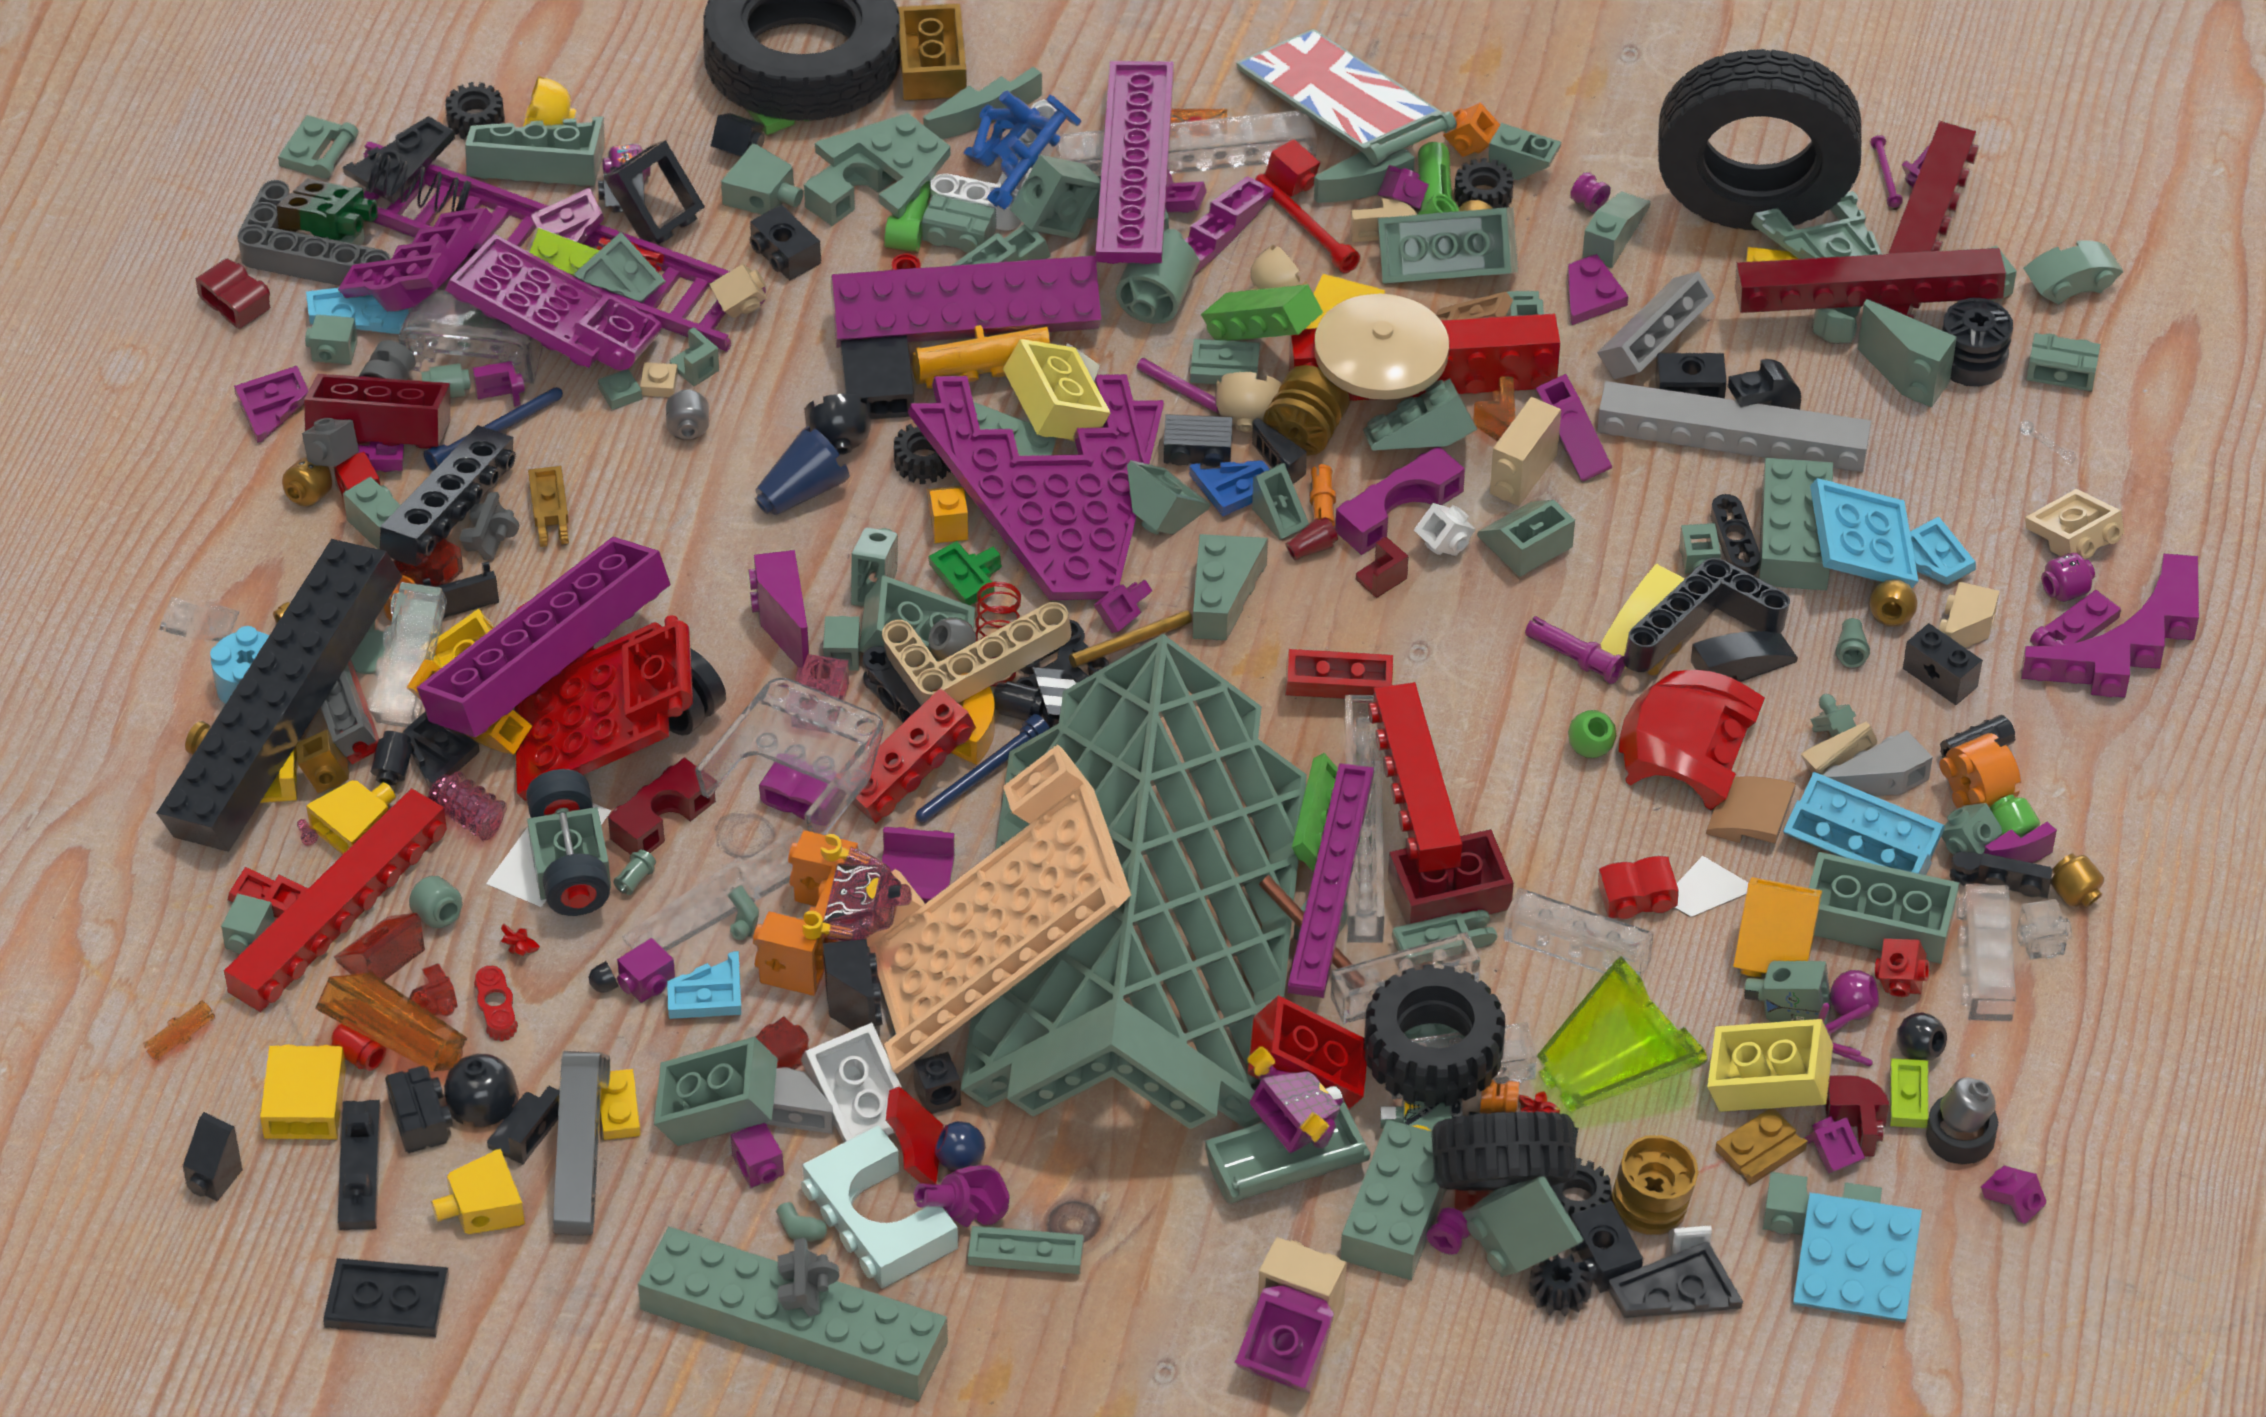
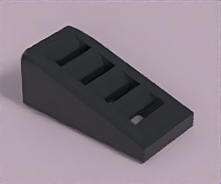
(1278, 449)

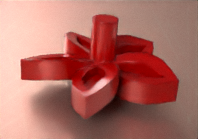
(518, 941)
(1538, 1104)

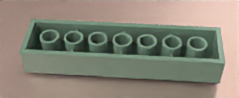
(737, 1299)

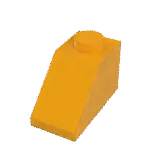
(948, 513)

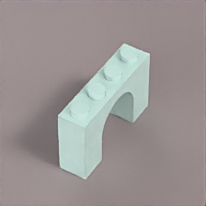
(883, 1249)

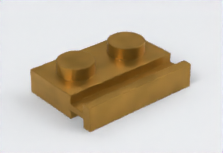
(1761, 1145)

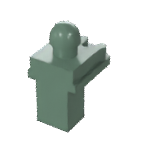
(1833, 718)

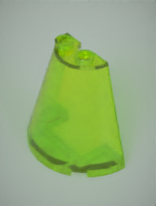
(1615, 1043)

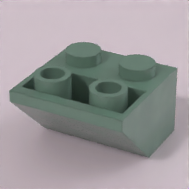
(1530, 535)

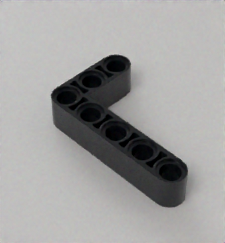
(1709, 587)

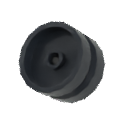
(708, 696)

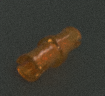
(179, 1030)

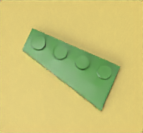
(1314, 810)

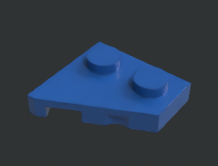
(1228, 486)

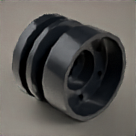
(1981, 342)

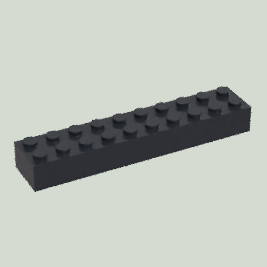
(279, 695)

